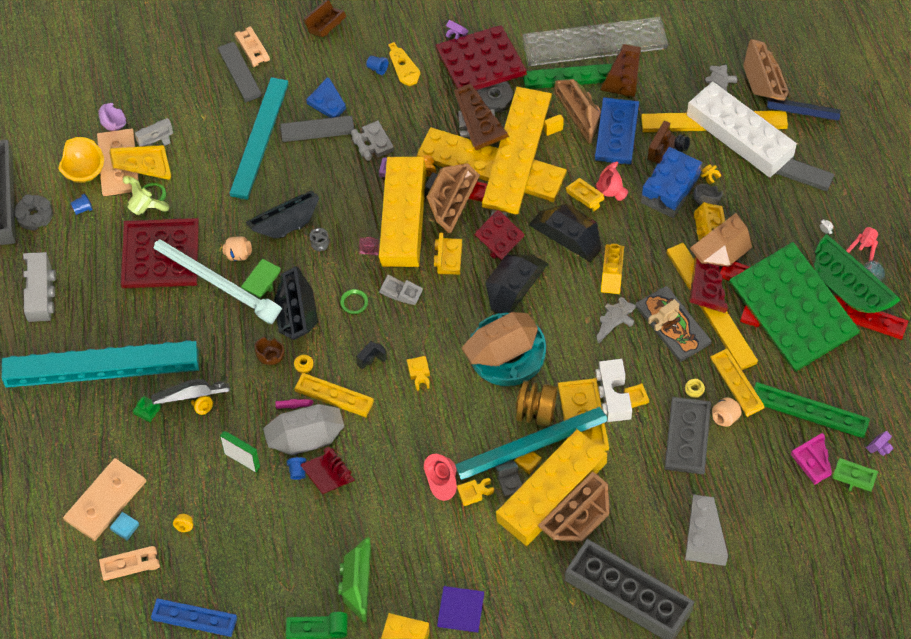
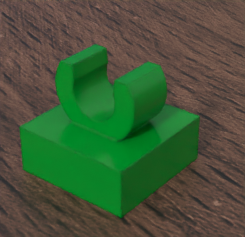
(145, 409)

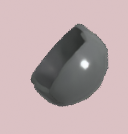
(707, 194)

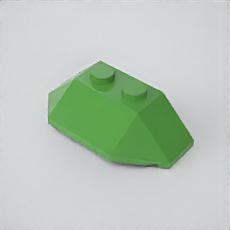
(356, 578)

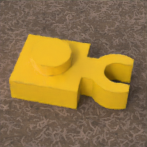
(419, 370)
(472, 492)

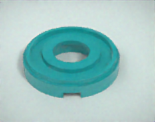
(516, 372)

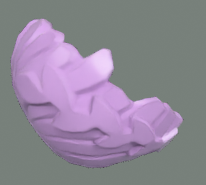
(111, 118)

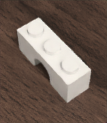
(615, 405)

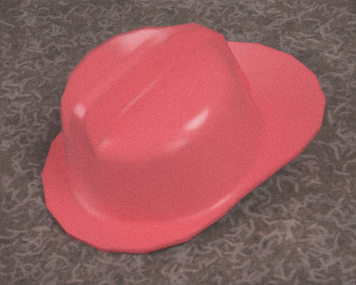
(441, 476)

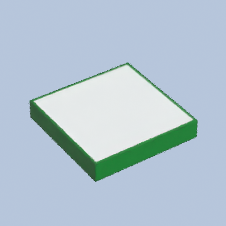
(240, 451)

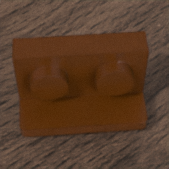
(661, 142)

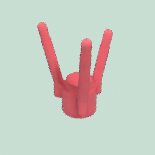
(867, 239)

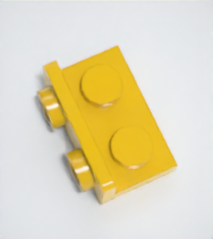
(708, 218)
(449, 255)

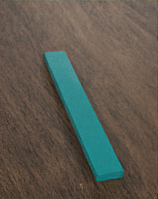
(259, 138)
(530, 443)

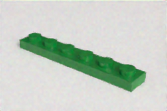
(582, 74)
(812, 410)

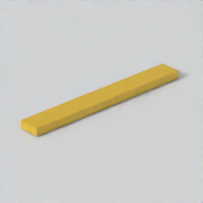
(682, 122)
(720, 321)

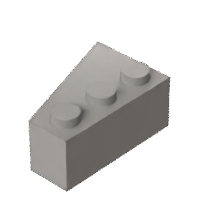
(39, 287)
(705, 534)

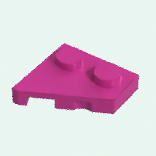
(813, 459)

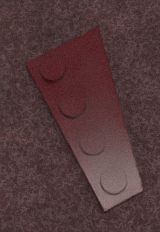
(707, 287)

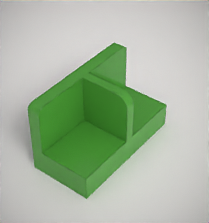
(261, 278)
(855, 475)

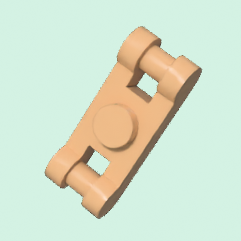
(252, 46)

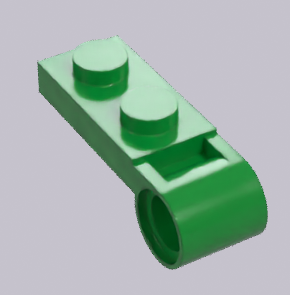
(317, 627)

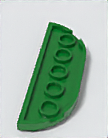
(851, 279)

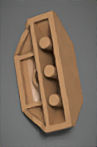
(764, 72)
(579, 106)
(451, 193)
(724, 243)
(501, 340)
(579, 512)

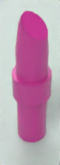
(293, 403)

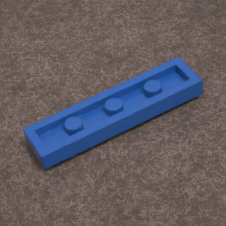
(194, 617)

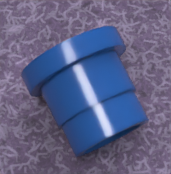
(377, 64)
(81, 204)
(295, 470)

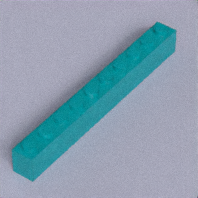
(100, 364)

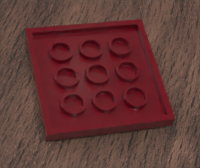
(481, 59)
(148, 267)

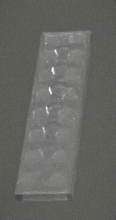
(593, 41)

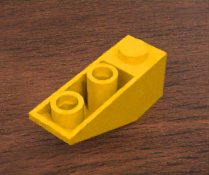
(612, 268)

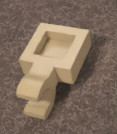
(666, 313)

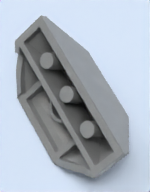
(304, 429)

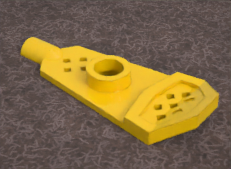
(407, 73)

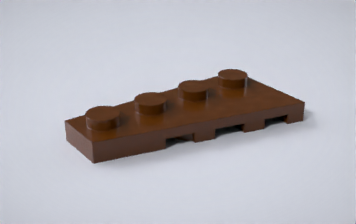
(623, 72)
(479, 120)

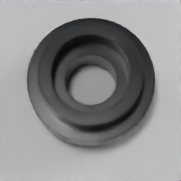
(682, 142)

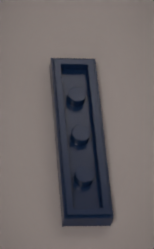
(805, 109)

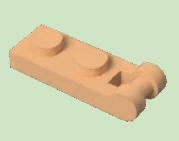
(129, 563)

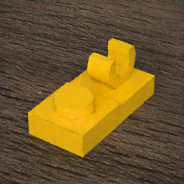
(585, 194)

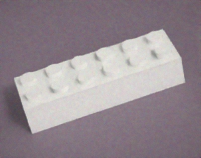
(741, 129)

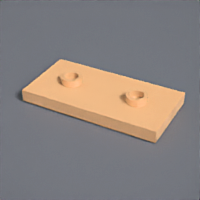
(111, 177)
(104, 499)

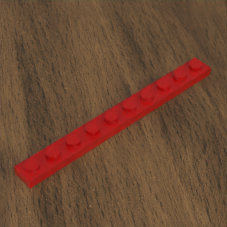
(876, 321)

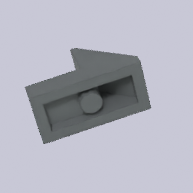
(508, 478)

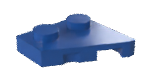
(327, 100)

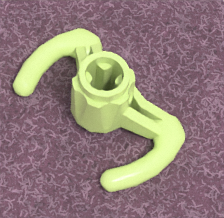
(142, 198)

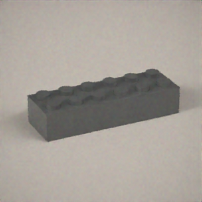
(7, 206)
(629, 590)

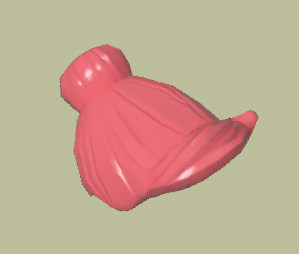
(611, 183)

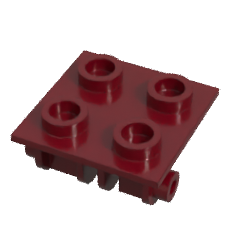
(499, 235)
(328, 471)

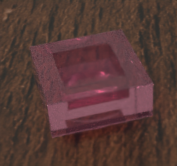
(369, 246)

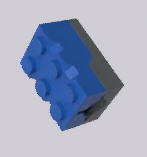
(671, 182)

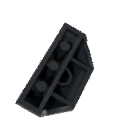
(285, 217)
(570, 230)
(512, 281)
(297, 304)

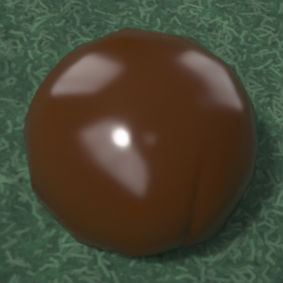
(269, 351)

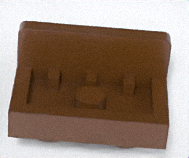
(323, 19)

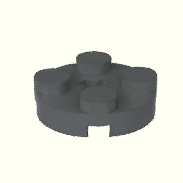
(499, 103)
(31, 203)

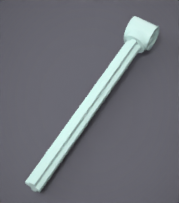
(264, 308)

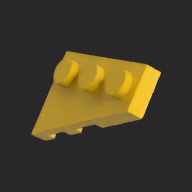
(142, 160)

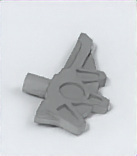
(720, 77)
(615, 315)

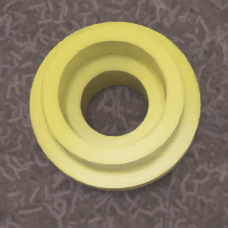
(694, 383)

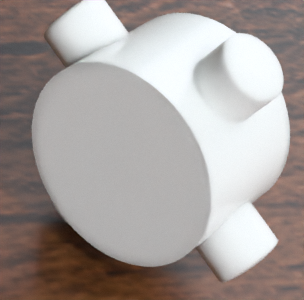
(826, 226)

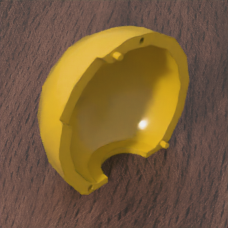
(81, 160)

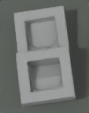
(401, 291)

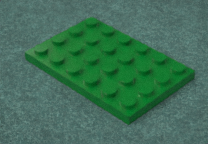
(794, 306)

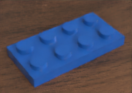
(617, 130)

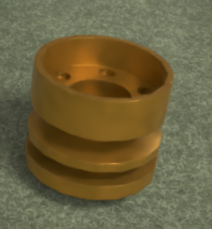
(536, 403)

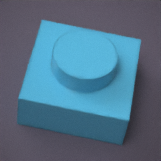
(124, 526)

